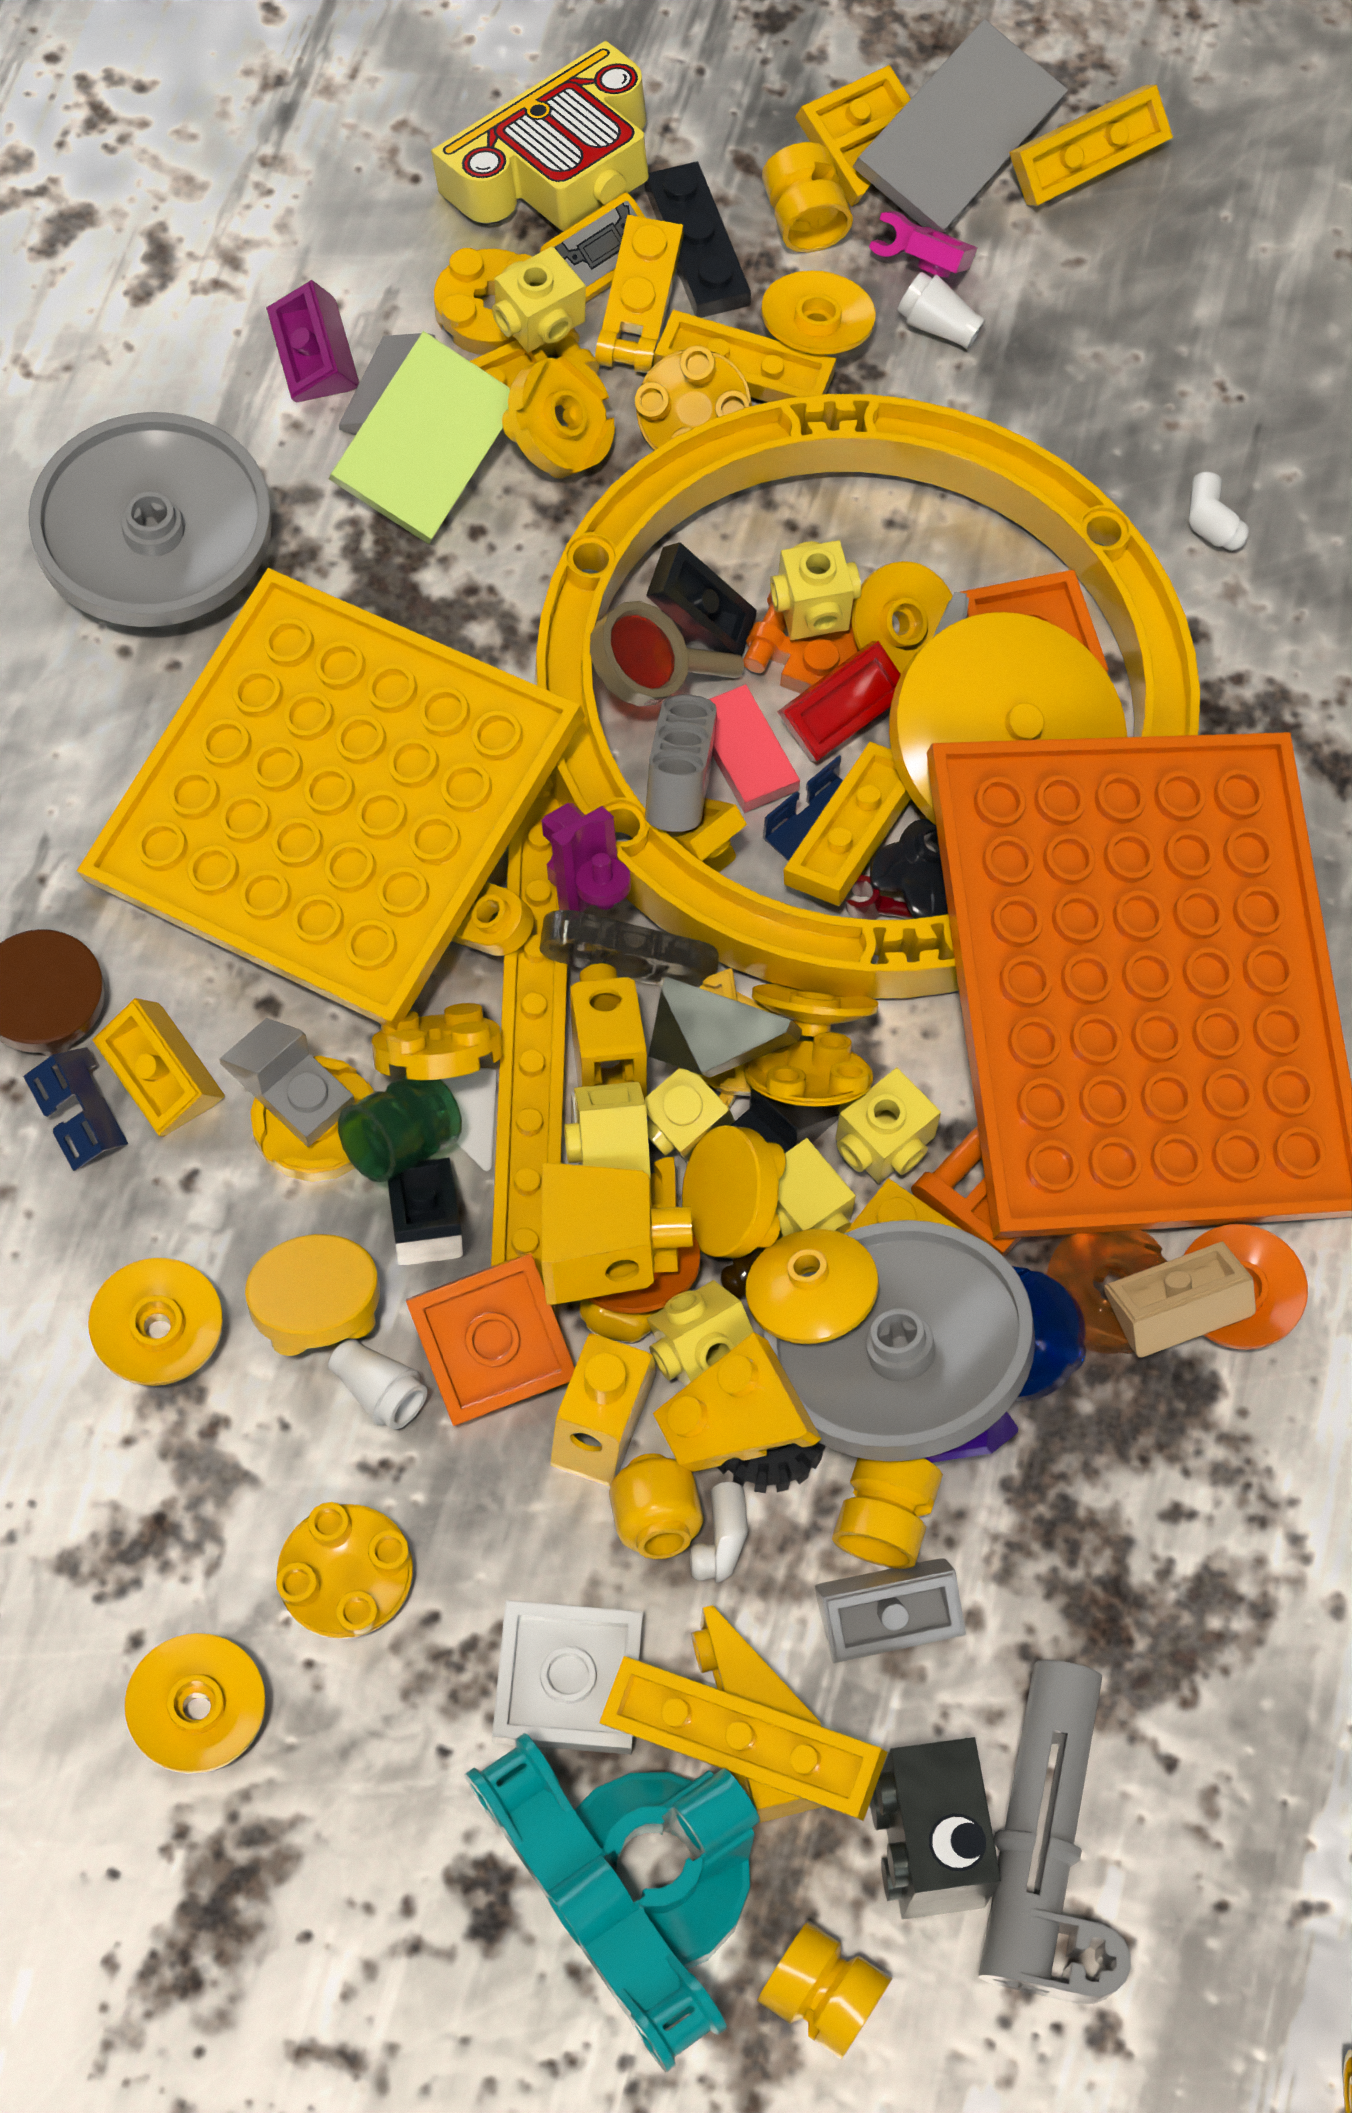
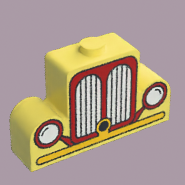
(556, 145)

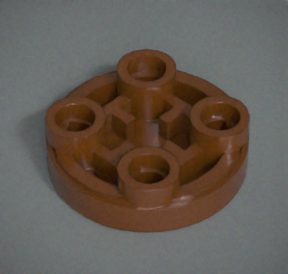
(47, 991)

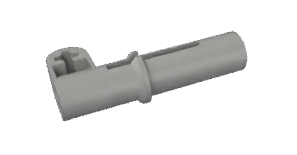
(1025, 1924)

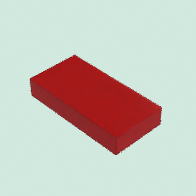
(842, 701)

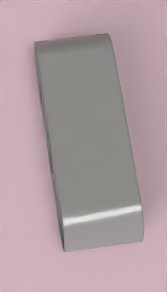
(680, 763)

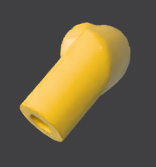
(615, 1325)

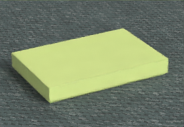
(424, 438)

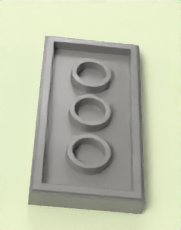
(960, 128)

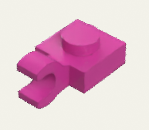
(937, 251)

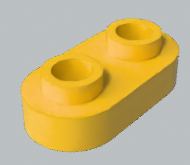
(505, 932)

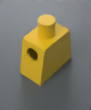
(607, 1028)
(603, 1231)
(603, 1402)

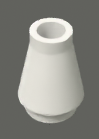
(940, 311)
(381, 1385)

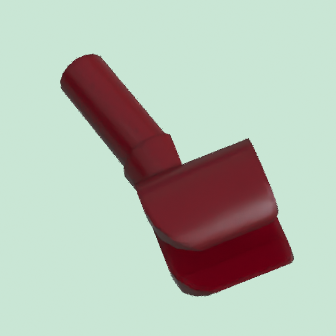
(876, 904)

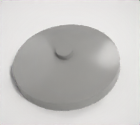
(150, 519)
(931, 1356)

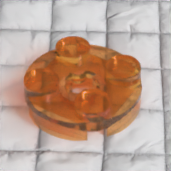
(1091, 1258)

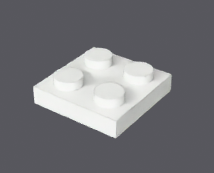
(560, 1672)

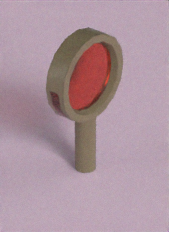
(646, 657)

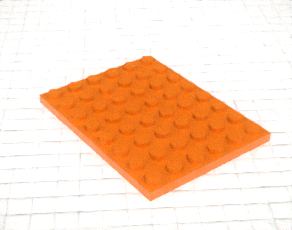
(1143, 982)

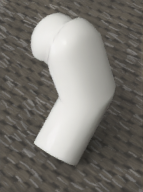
(1211, 517)
(730, 1532)

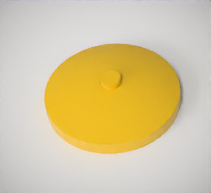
(997, 682)

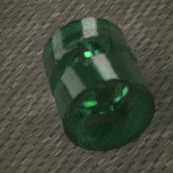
(399, 1127)

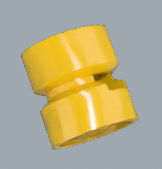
(807, 197)
(884, 1516)
(824, 1989)

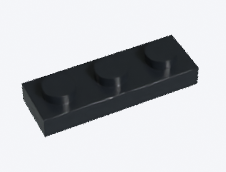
(706, 257)

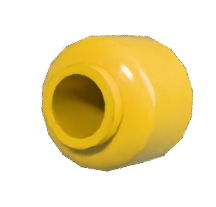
(655, 1506)

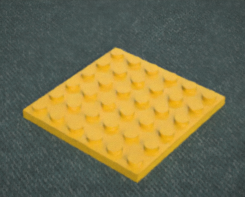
(332, 796)

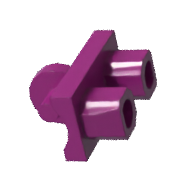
(585, 859)

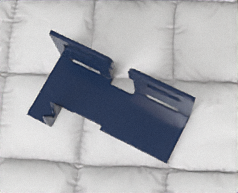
(793, 831)
(74, 1068)

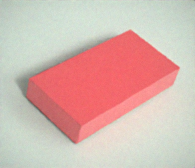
(750, 751)

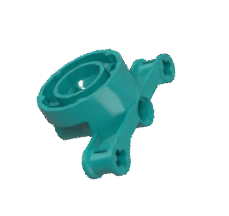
(643, 1944)

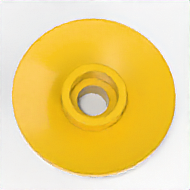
(818, 312)
(910, 594)
(813, 1010)
(152, 1293)
(816, 1305)
(188, 1670)

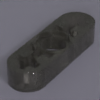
(631, 949)

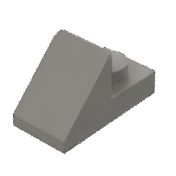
(287, 1080)

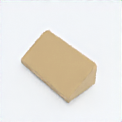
(1182, 1299)

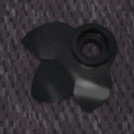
(913, 870)

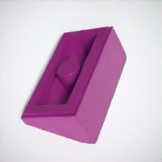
(312, 343)

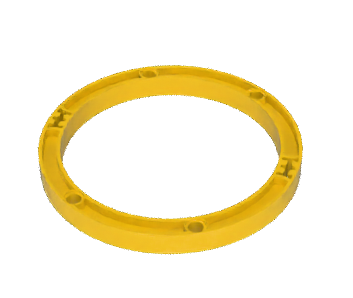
(813, 437)

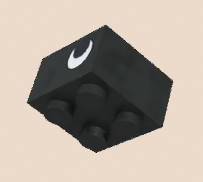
(936, 1829)

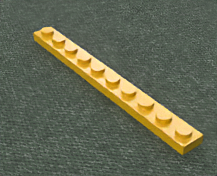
(531, 1052)

